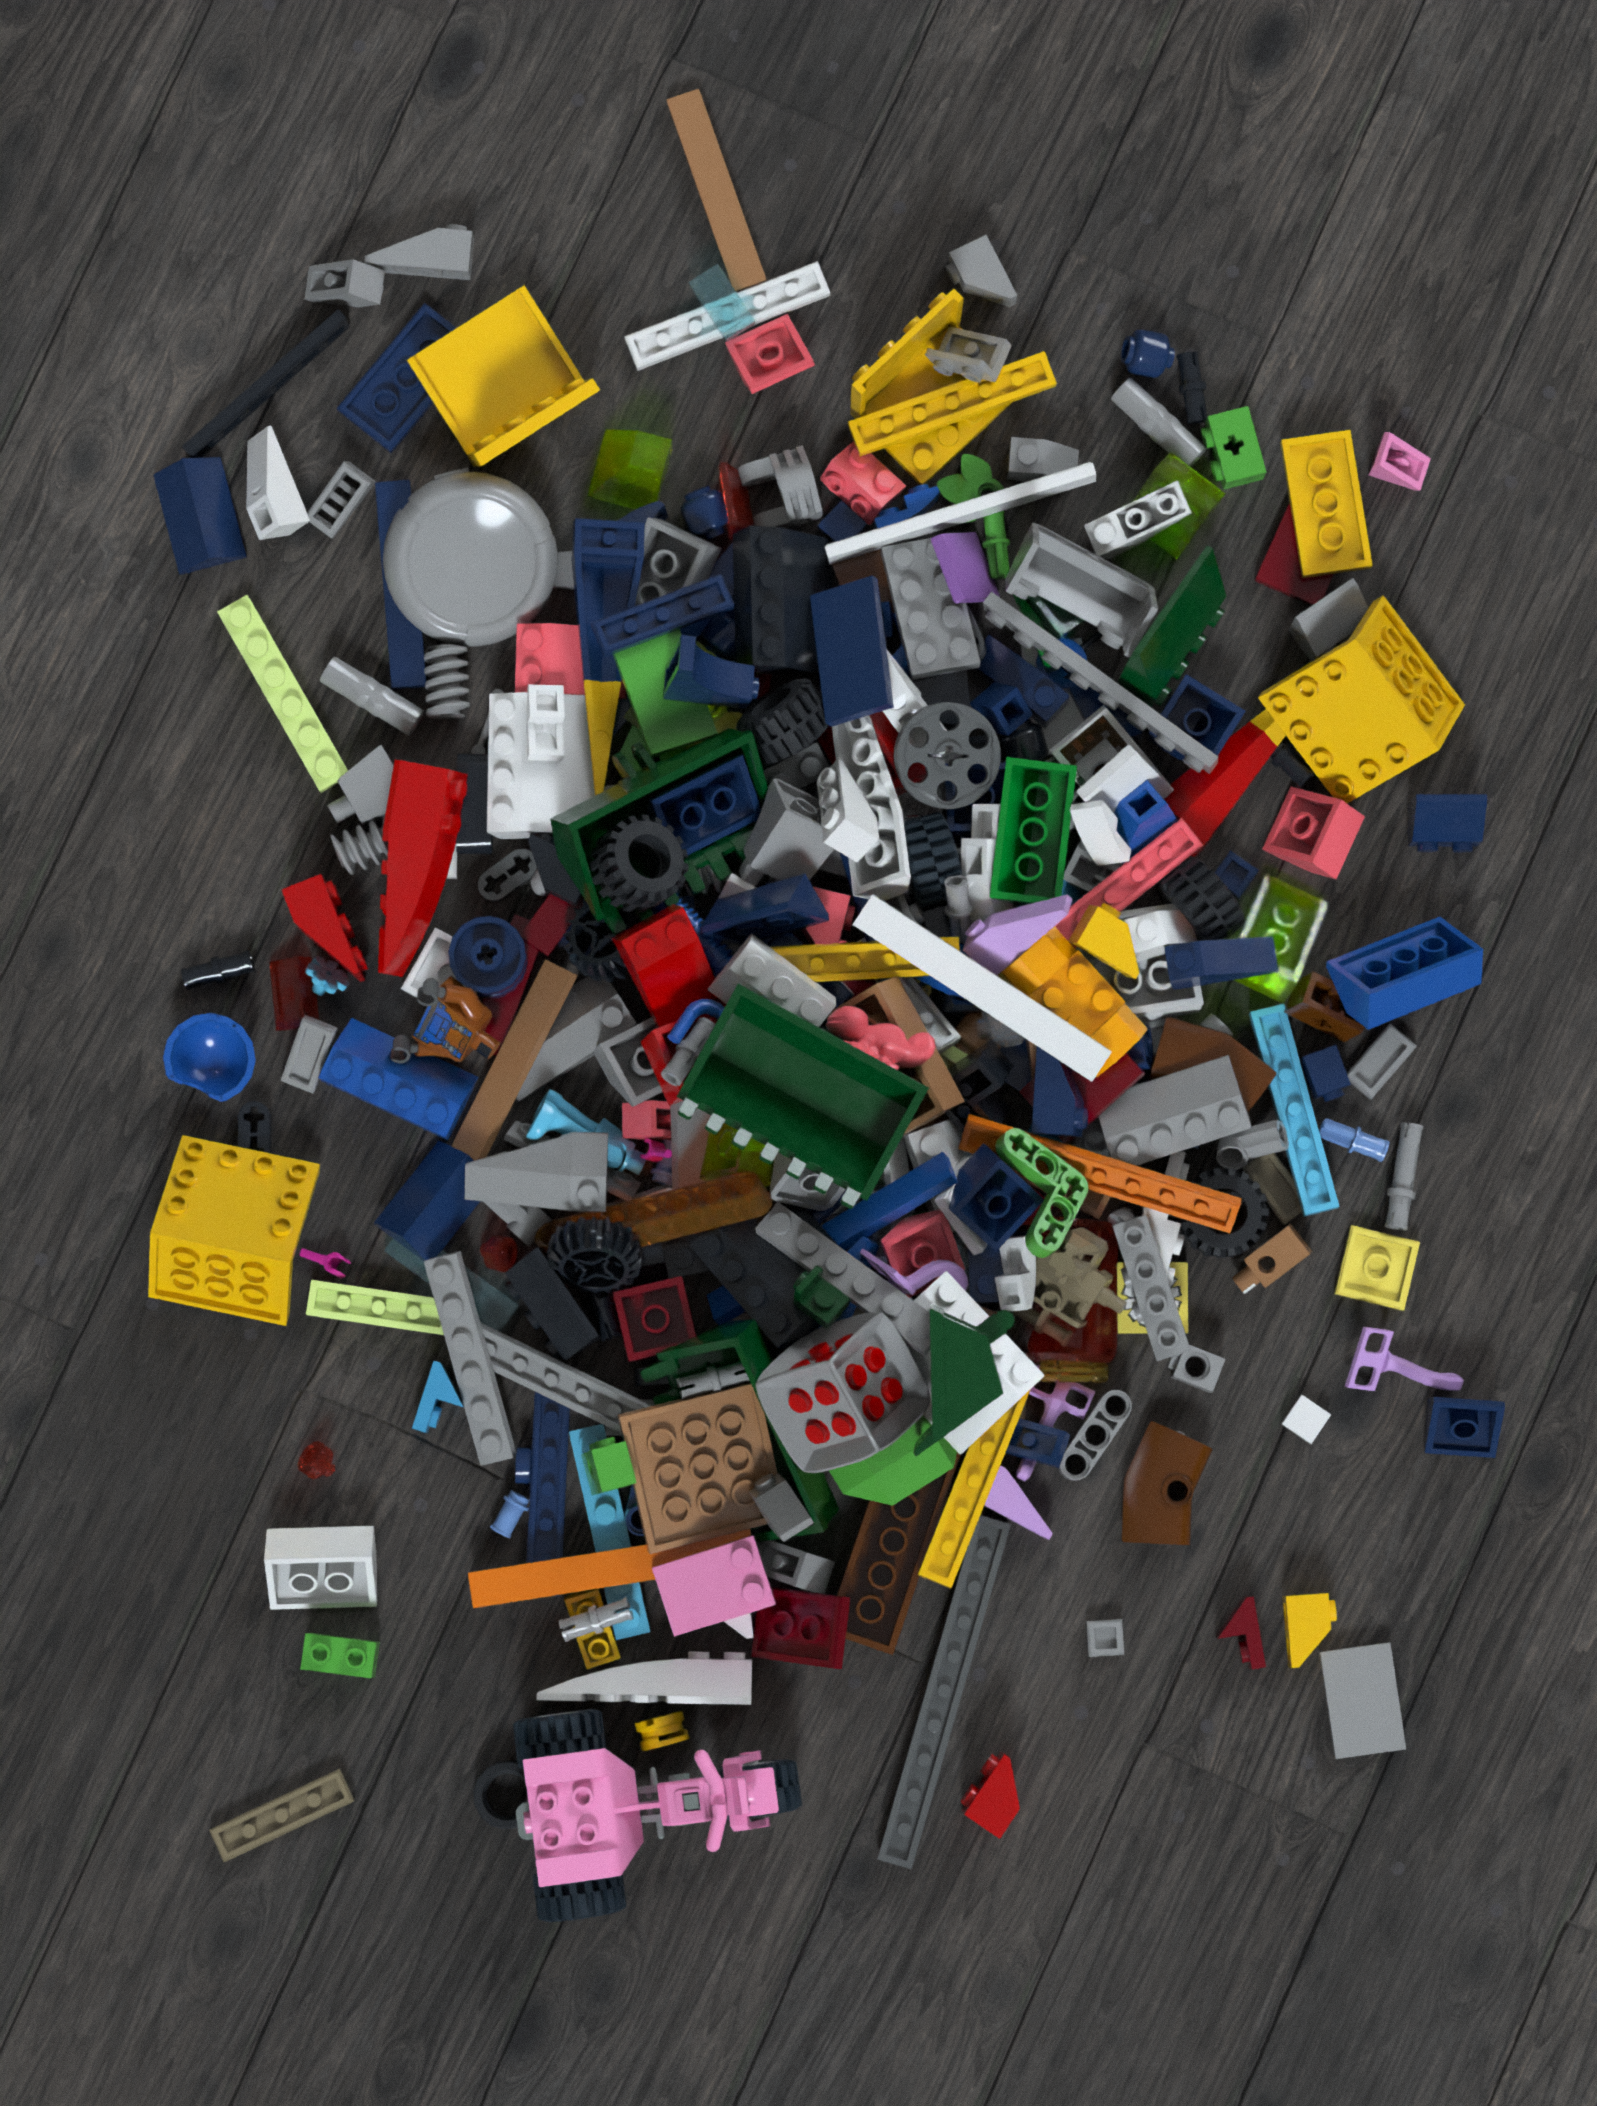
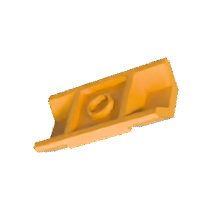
(1075, 991)

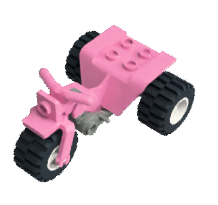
(591, 1812)

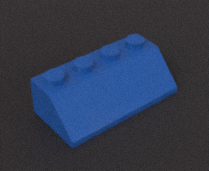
(1406, 972)
(418, 1091)

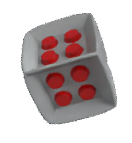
(843, 1392)

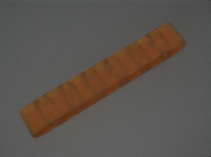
(680, 1210)

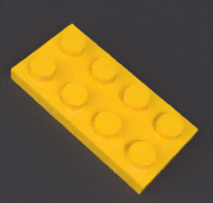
(1326, 504)

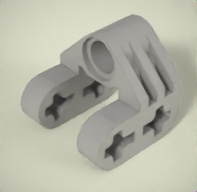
(795, 485)

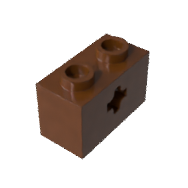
(1319, 1005)

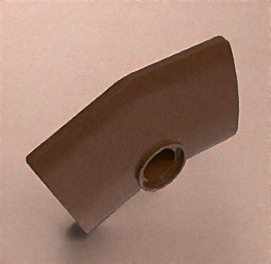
(1191, 1044)
(1147, 1509)

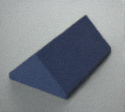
(199, 514)
(708, 804)
(766, 911)
(430, 1203)

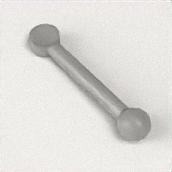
(479, 748)

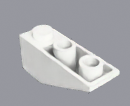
(271, 491)
(1137, 521)
(845, 814)

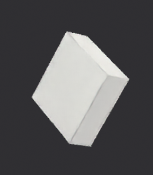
(1306, 1419)

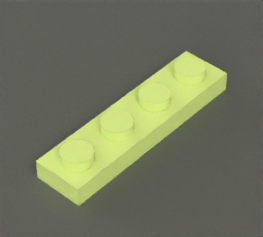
(373, 1307)

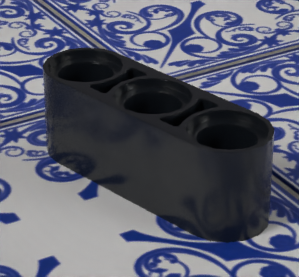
(473, 832)

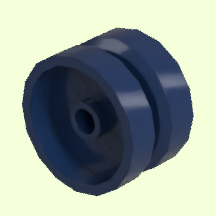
(486, 936)

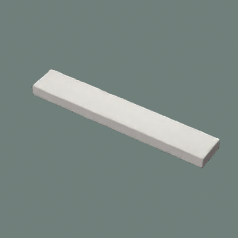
(697, 329)

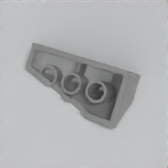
(587, 1018)
(547, 1174)

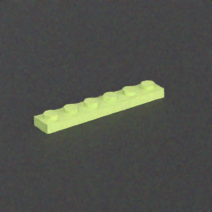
(283, 693)

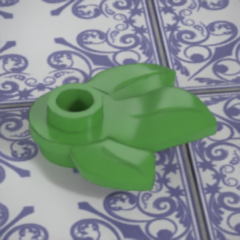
(971, 483)

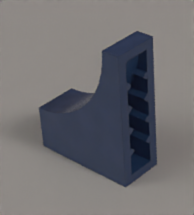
(706, 679)

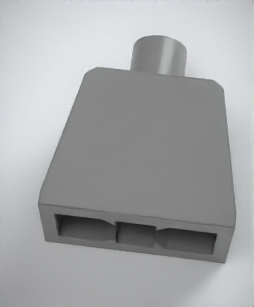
(365, 789)

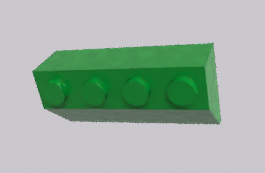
(1032, 831)

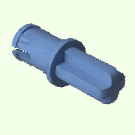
(1354, 1139)

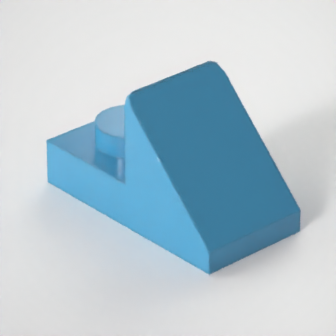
(437, 1388)

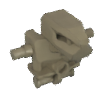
(1070, 1285)

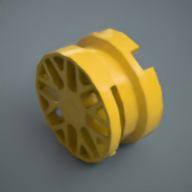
(661, 1726)

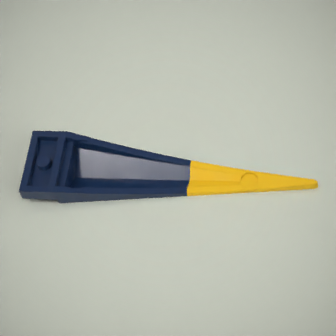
(606, 581)

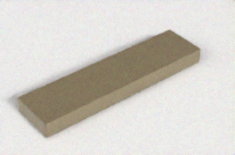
(282, 1815)

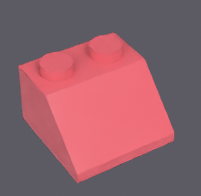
(1314, 832)

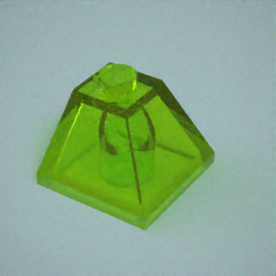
(630, 468)

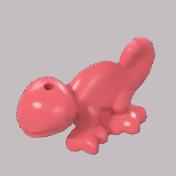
(881, 1041)

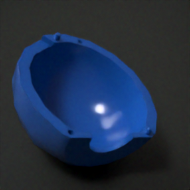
(210, 1055)

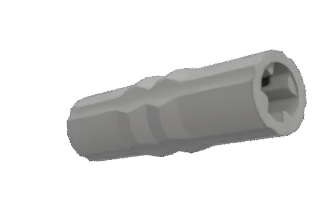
(1158, 422)
(372, 696)

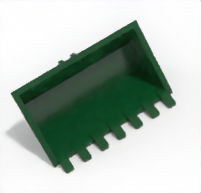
(800, 1095)
(723, 1346)
(961, 1370)

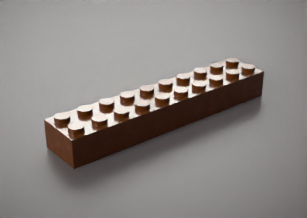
(888, 1560)

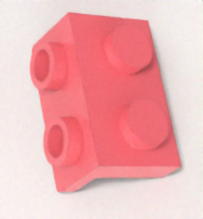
(862, 482)

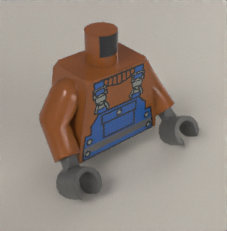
(449, 1025)

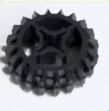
(593, 952)
(595, 1255)

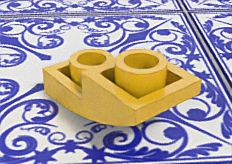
(594, 1647)

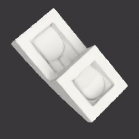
(545, 722)
(1098, 832)
(1018, 1283)

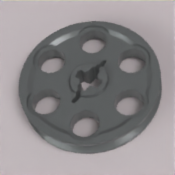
(936, 742)

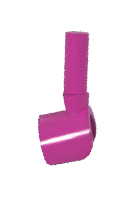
(656, 1151)
(329, 1261)

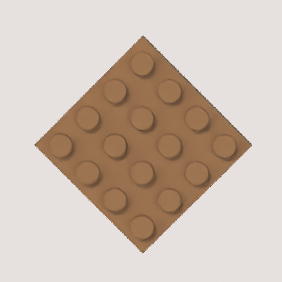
(698, 1465)

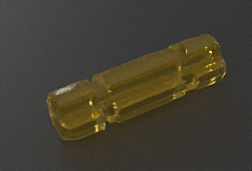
(1074, 1372)

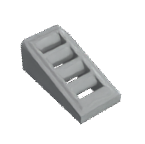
(359, 494)

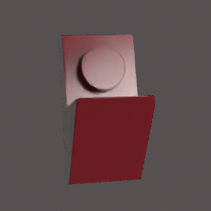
(1245, 1622)

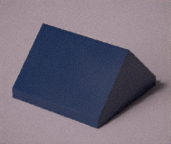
(1463, 1426)

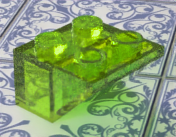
(1200, 495)

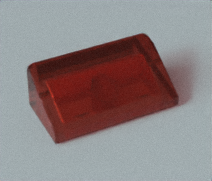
(735, 499)
(292, 992)

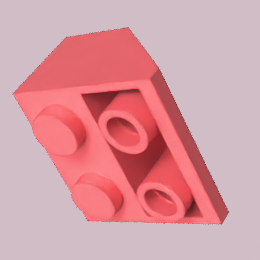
(840, 919)

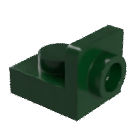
(819, 1297)

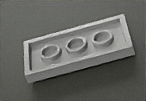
(931, 626)

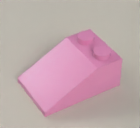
(714, 1585)

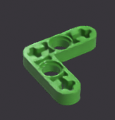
(1054, 1184)

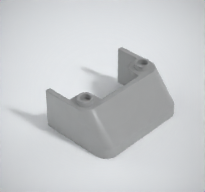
(1084, 586)

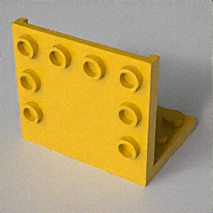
(906, 374)
(500, 377)
(1366, 706)
(230, 1229)

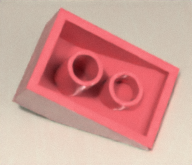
(550, 657)

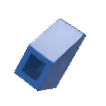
(1142, 817)

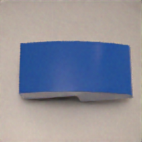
(915, 503)

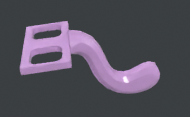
(921, 1277)
(1385, 1361)
(1054, 1405)

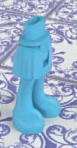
(562, 1117)

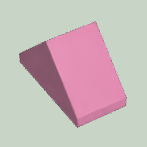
(1399, 463)

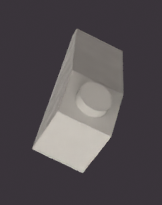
(432, 254)

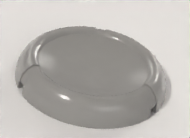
(470, 559)

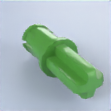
(996, 545)

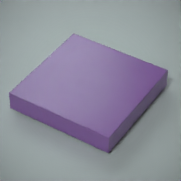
(964, 567)

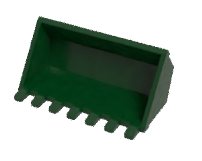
(582, 825)

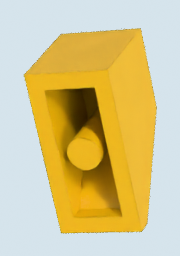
(1106, 939)
(1306, 1624)

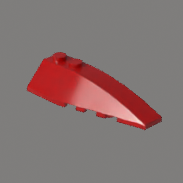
(421, 839)

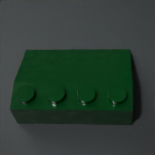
(1176, 632)

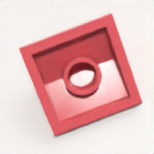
(769, 354)
(918, 1242)

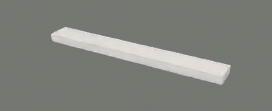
(961, 513)
(982, 987)

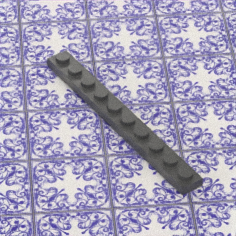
(943, 1693)

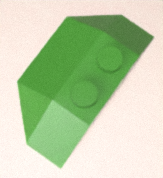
(896, 1470)

